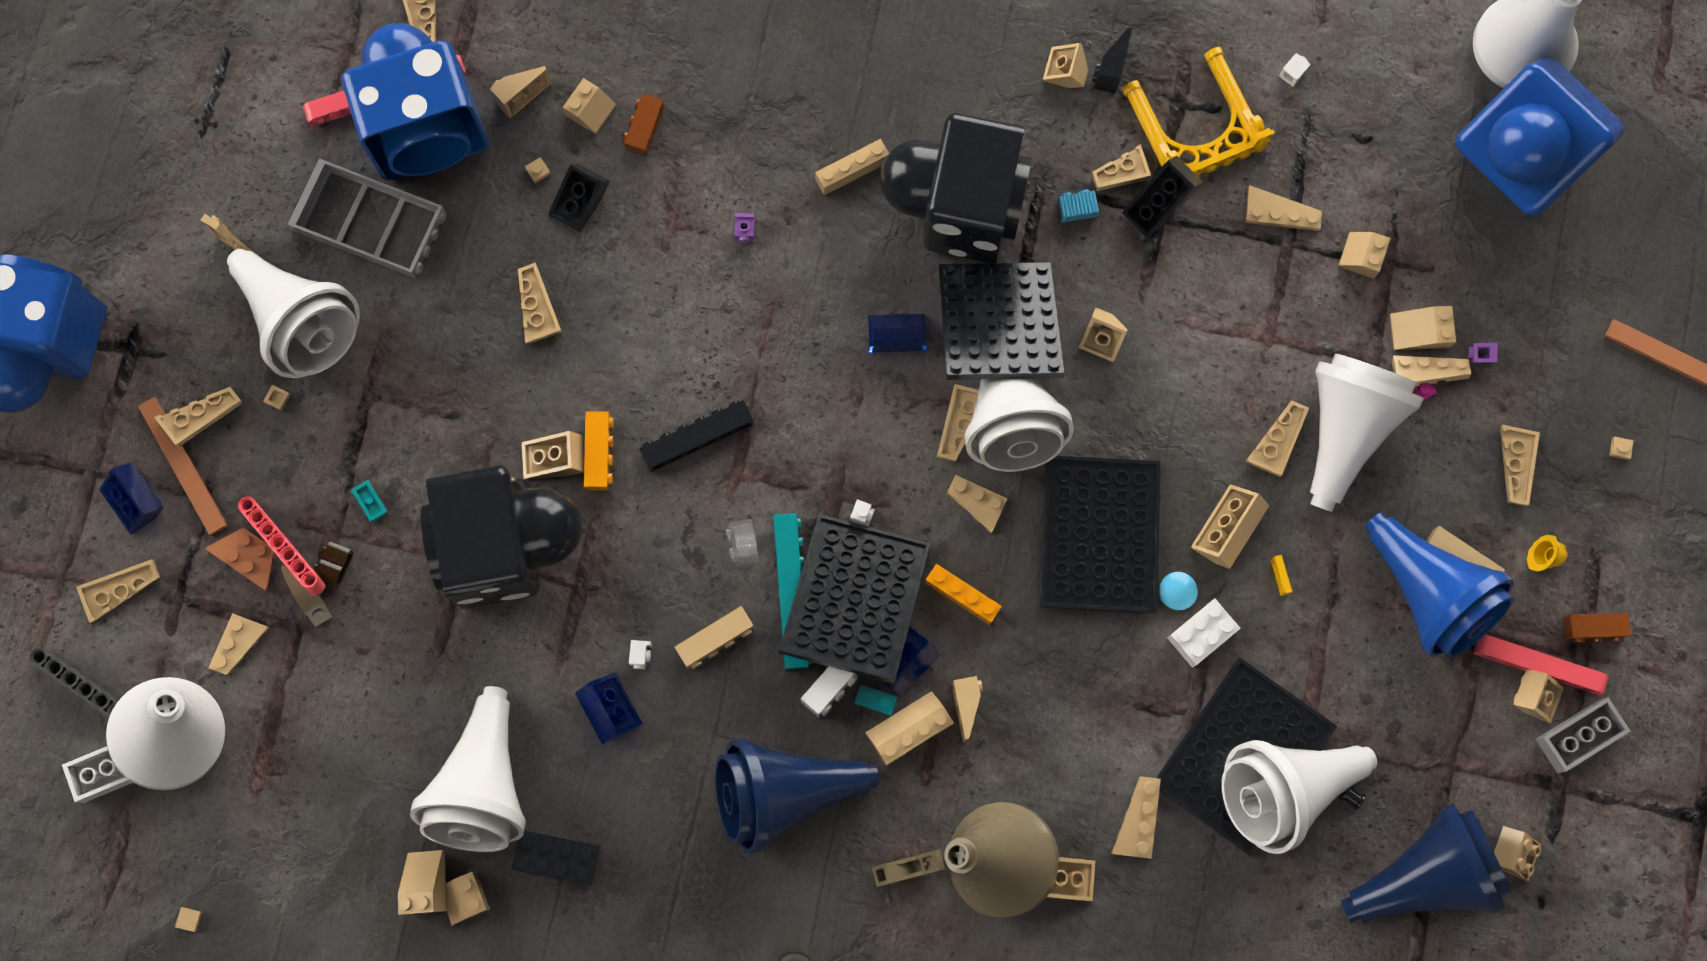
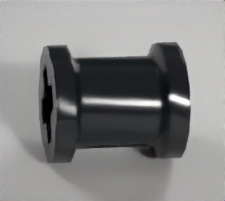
(1353, 798)

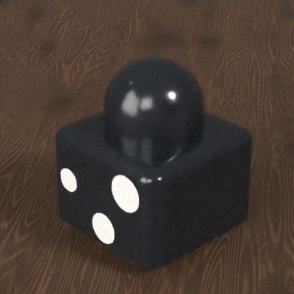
(963, 187)
(492, 535)

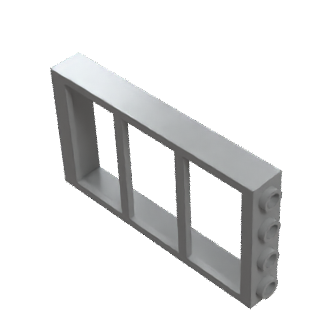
(311, 196)

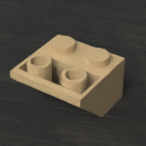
(1517, 852)

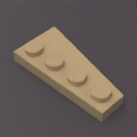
(1275, 210)
(1519, 460)
(114, 589)
(1138, 828)

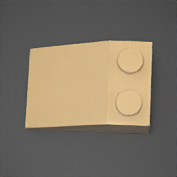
(519, 89)
(1423, 328)
(553, 456)
(966, 699)
(1074, 880)
(423, 883)

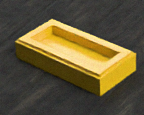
(1281, 575)

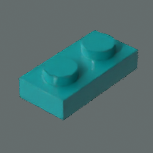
(369, 501)
(875, 700)

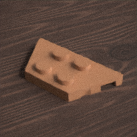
(246, 555)

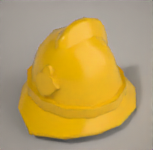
(1546, 553)

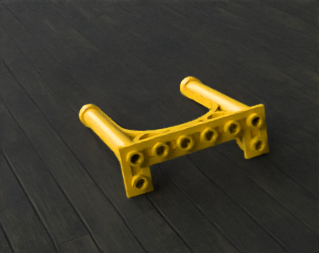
(1252, 125)

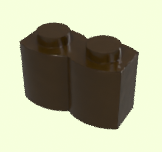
(333, 563)

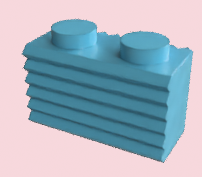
(1077, 206)

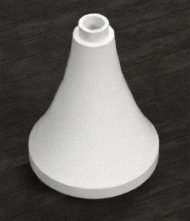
(1523, 31)
(299, 320)
(1356, 416)
(1016, 425)
(165, 733)
(1281, 791)
(474, 793)

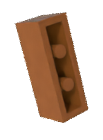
(643, 124)
(1597, 627)

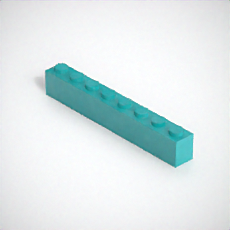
(789, 572)

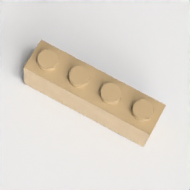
(851, 167)
(1453, 545)
(714, 637)

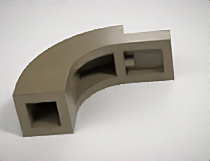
(311, 605)
(908, 868)

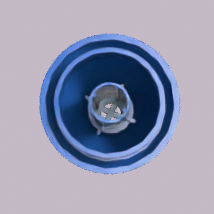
(1447, 595)

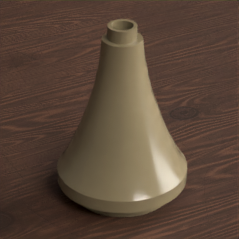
(1003, 859)

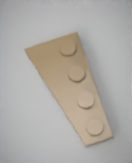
(422, 16)
(537, 310)
(1431, 369)
(192, 419)
(957, 421)
(1277, 444)

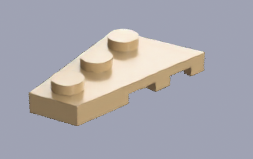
(1126, 170)
(222, 233)
(978, 501)
(236, 641)

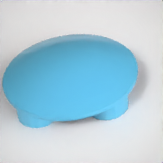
(1178, 591)

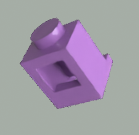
(744, 220)
(1490, 352)

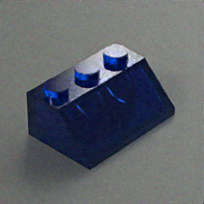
(896, 333)
(130, 497)
(915, 660)
(608, 708)

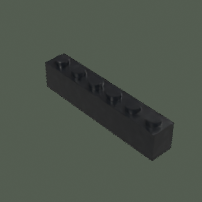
(697, 435)

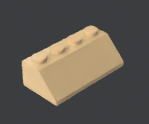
(1230, 526)
(909, 728)

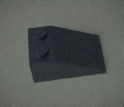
(1109, 71)
(578, 196)

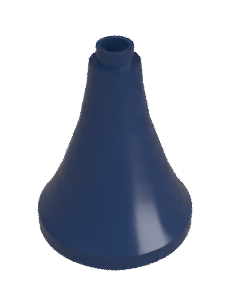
(771, 791)
(1441, 871)

